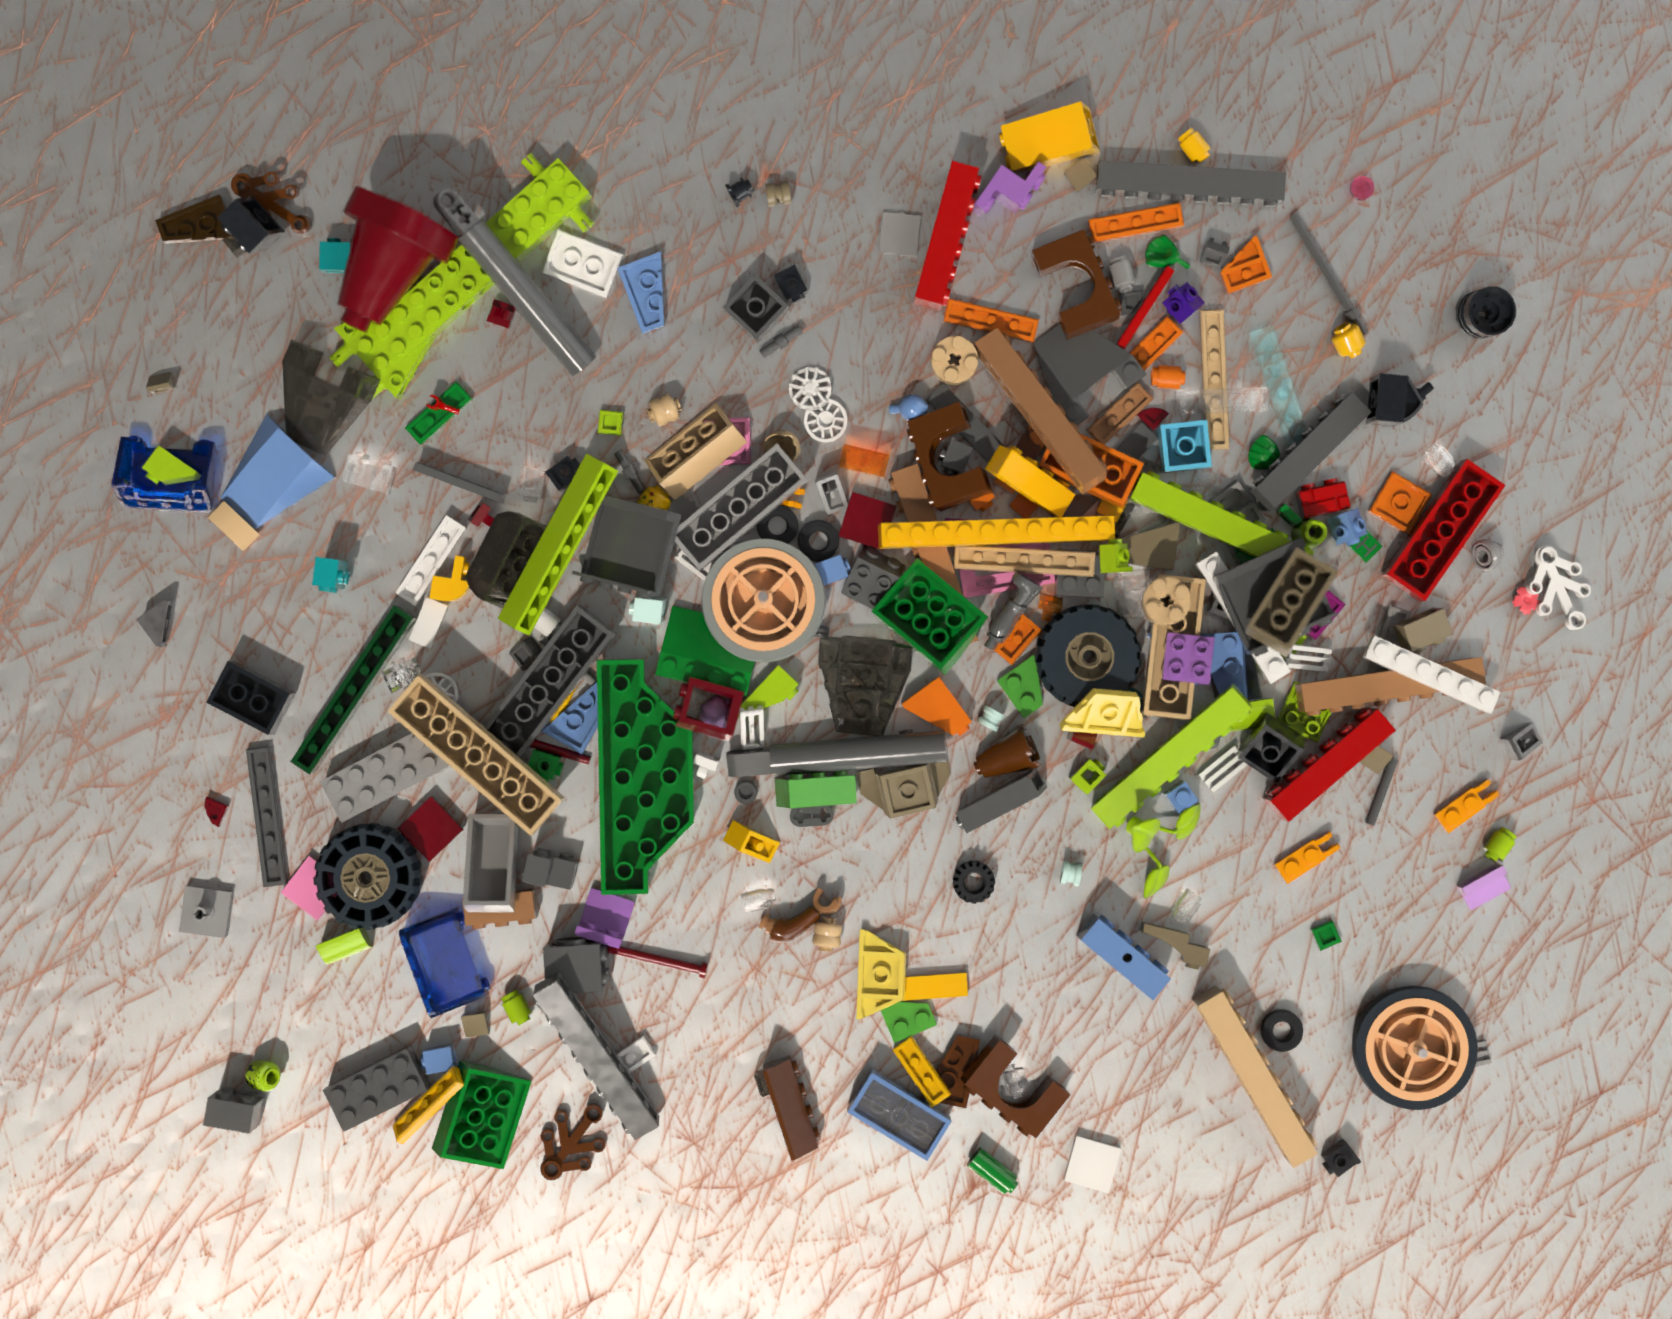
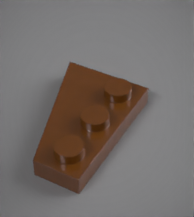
(954, 1064)

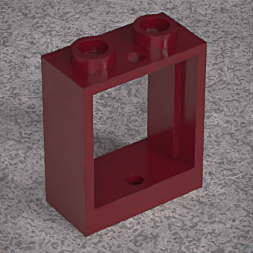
(680, 712)

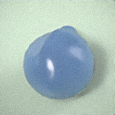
(910, 407)

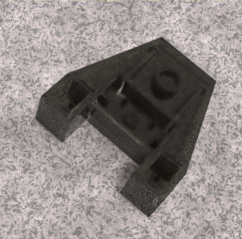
(315, 408)

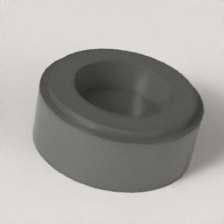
(745, 792)

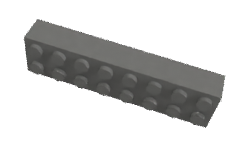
(550, 680)

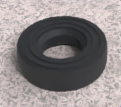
(791, 521)
(818, 526)
(1292, 1040)

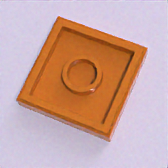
(1400, 503)

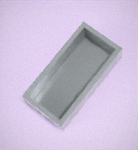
(490, 863)

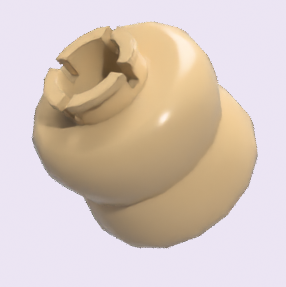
(663, 409)
(827, 934)

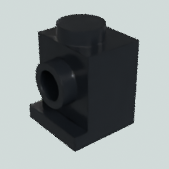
(787, 275)
(554, 473)
(1339, 1150)

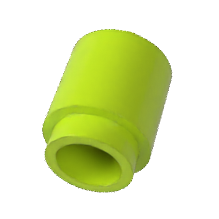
(1499, 844)
(516, 1007)

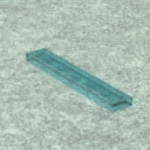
(1278, 384)

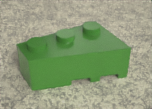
(815, 790)

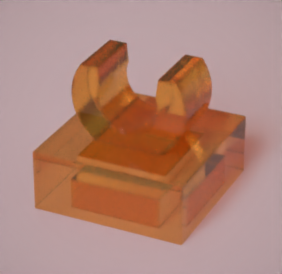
(1049, 605)

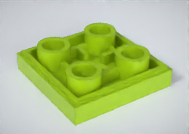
(1307, 726)

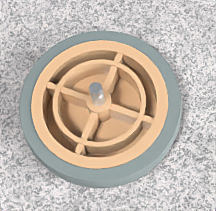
(763, 600)

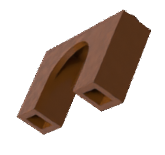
(1078, 252)
(927, 434)
(1030, 1114)

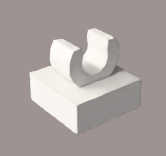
(705, 763)

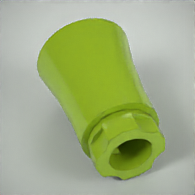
(1302, 530)

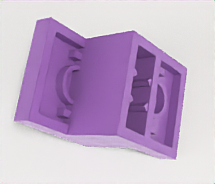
(1010, 190)

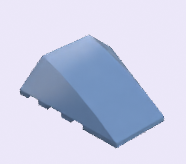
(272, 476)

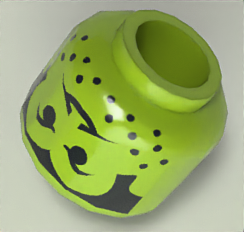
(262, 1075)

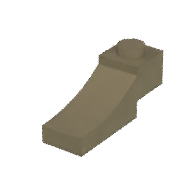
(1192, 954)

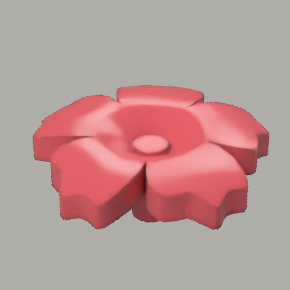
(1525, 600)

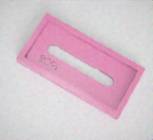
(976, 586)

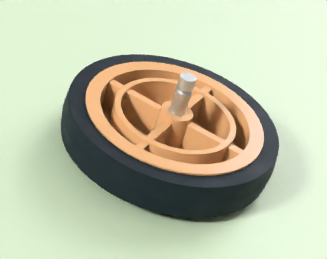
(1414, 1047)

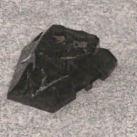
(863, 681)

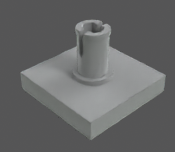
(206, 911)

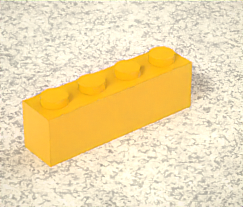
(1030, 481)

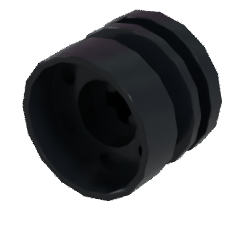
(1498, 309)

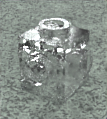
(401, 674)

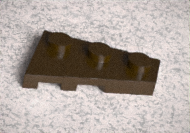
(194, 223)

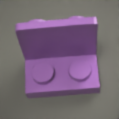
(1188, 658)
(605, 918)

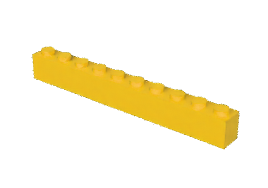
(996, 532)

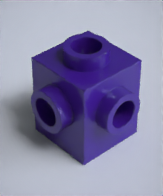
(1182, 302)

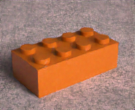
(1120, 475)

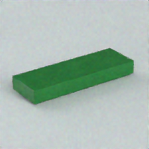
(431, 421)

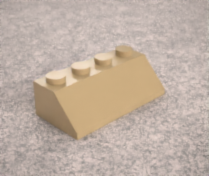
(687, 456)

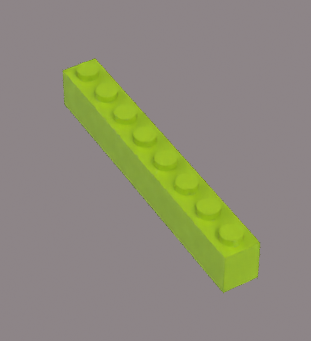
(1206, 517)
(557, 544)
(1171, 756)

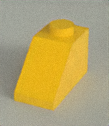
(751, 841)

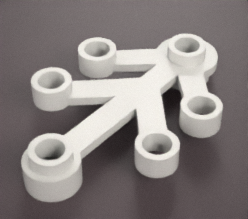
(1557, 585)

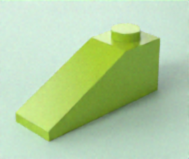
(772, 690)

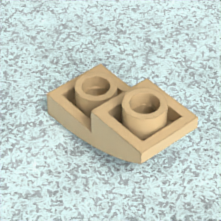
(233, 525)

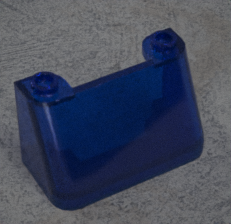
(139, 492)
(442, 962)

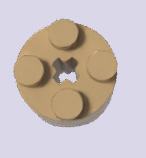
(956, 347)
(1177, 594)

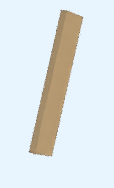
(1214, 372)
(1025, 560)

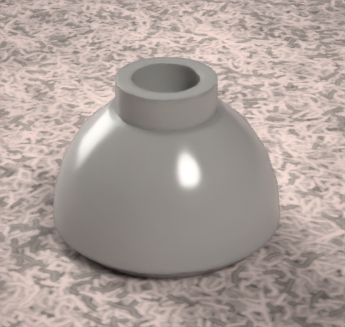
(1487, 554)

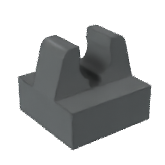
(1214, 253)

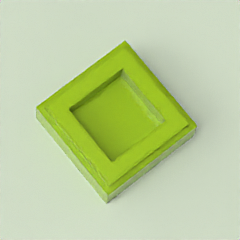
(610, 422)

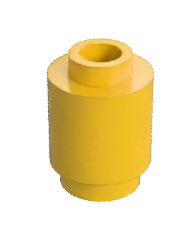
(1194, 146)

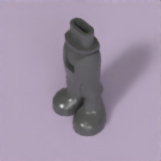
(1009, 615)

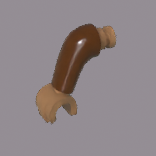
(789, 929)

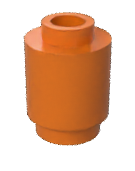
(1167, 377)

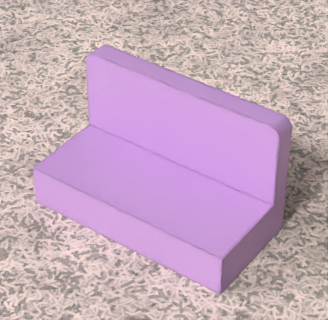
(1484, 886)

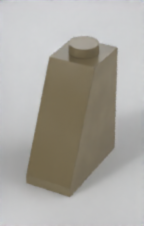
(1154, 547)

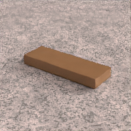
(1120, 414)

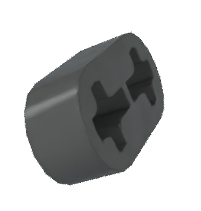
(813, 821)

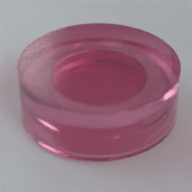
(1361, 188)

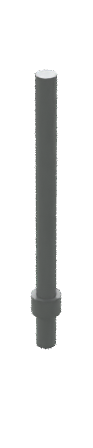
(1352, 314)

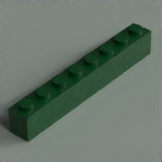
(353, 690)

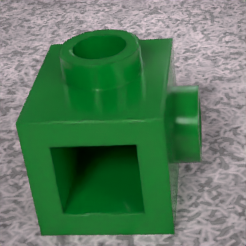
(546, 764)

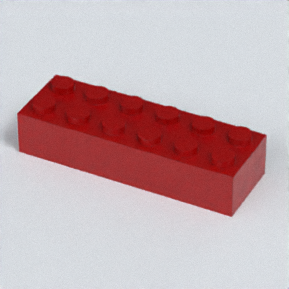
(945, 238)
(1443, 530)
(1328, 763)

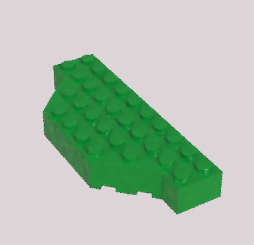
(642, 776)

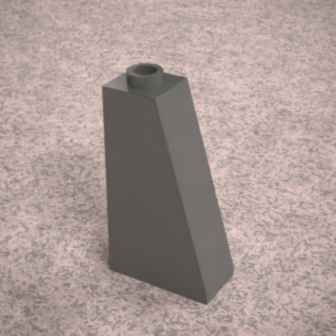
(1001, 800)

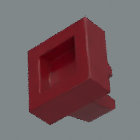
(501, 314)
(481, 514)

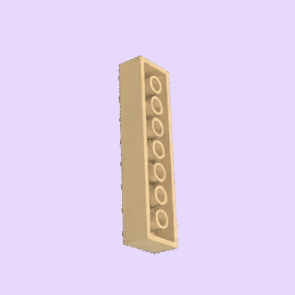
(476, 754)
(1252, 1071)

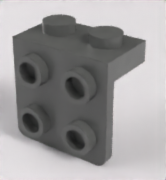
(872, 577)

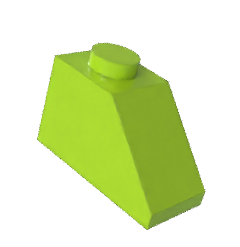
(168, 469)

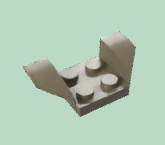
(904, 789)

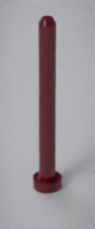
(660, 960)

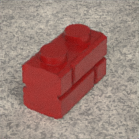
(1322, 499)

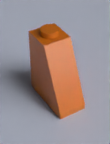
(938, 707)

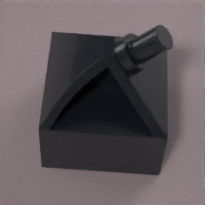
(1394, 399)

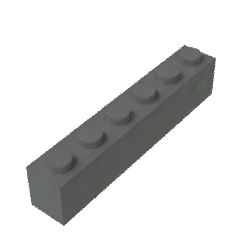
(1309, 451)

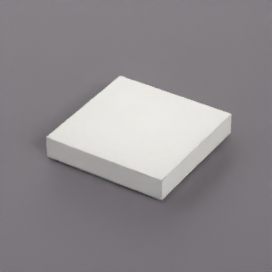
(1092, 1164)

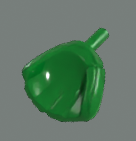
(1163, 253)
(1263, 453)

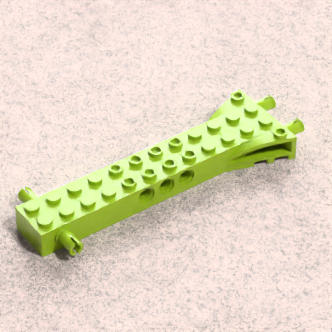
(451, 288)

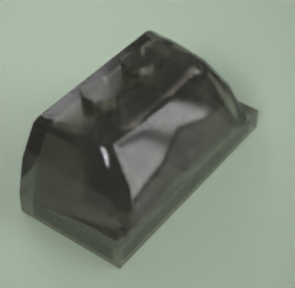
(503, 556)

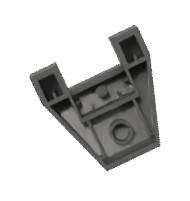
(1078, 364)

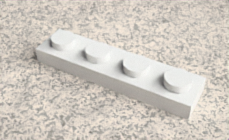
(431, 560)

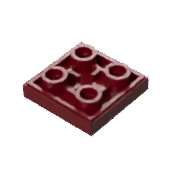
(863, 518)
(430, 828)

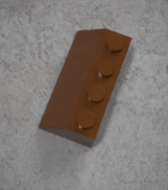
(790, 1106)

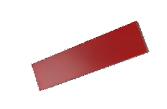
(1145, 307)

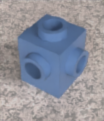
(1347, 527)

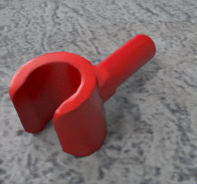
(440, 405)

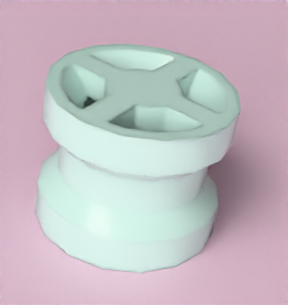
(990, 718)
(1071, 873)

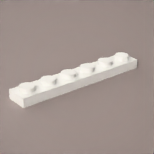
(1271, 662)
(1431, 674)

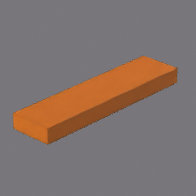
(1136, 222)
(989, 319)

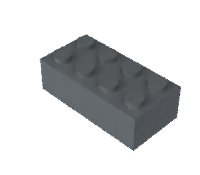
(377, 1088)

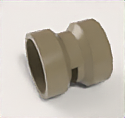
(778, 194)

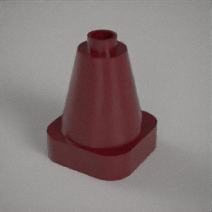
(386, 255)

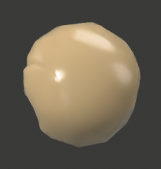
(786, 440)

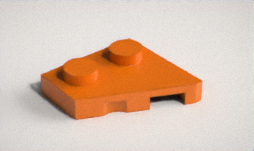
(1246, 268)
(1019, 640)

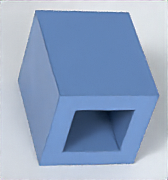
(833, 569)
(1180, 796)
(438, 1058)

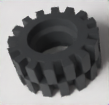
(959, 881)

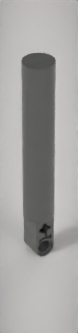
(515, 283)
(839, 754)

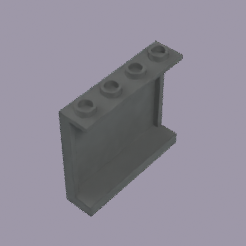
(630, 547)
(1249, 583)

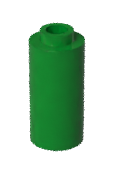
(993, 1171)

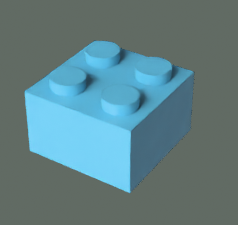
(1184, 446)

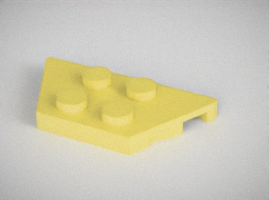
(1106, 713)
(879, 974)

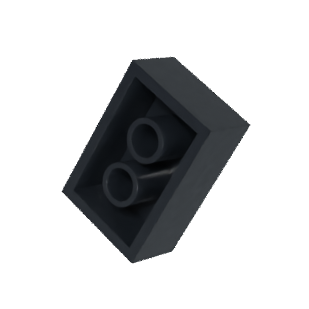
(250, 697)

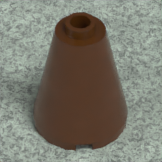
(1009, 754)

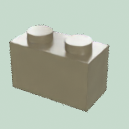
(1423, 629)

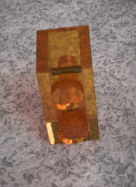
(864, 461)

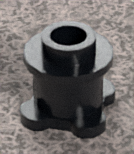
(740, 191)

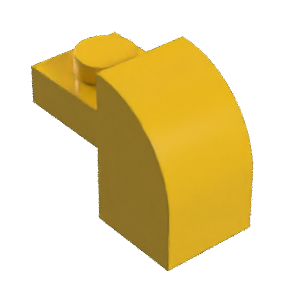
(451, 588)

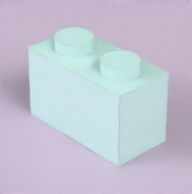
(648, 610)

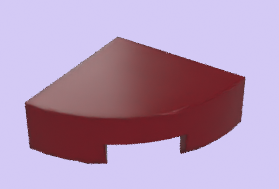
(1152, 417)
(215, 810)

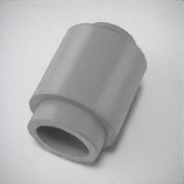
(1122, 274)

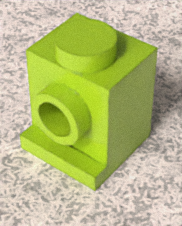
(1114, 557)
(1084, 784)

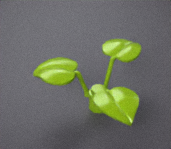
(1145, 830)

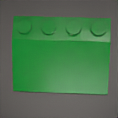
(930, 616)
(693, 652)
(481, 1116)

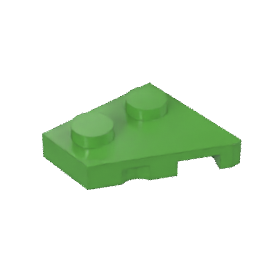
(1023, 687)
(908, 1019)

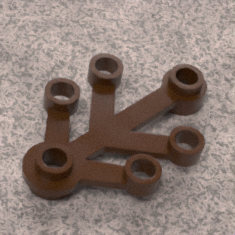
(267, 199)
(569, 1144)

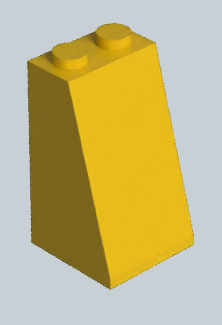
(1049, 138)

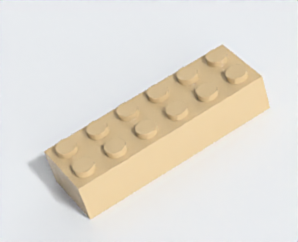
(1169, 697)

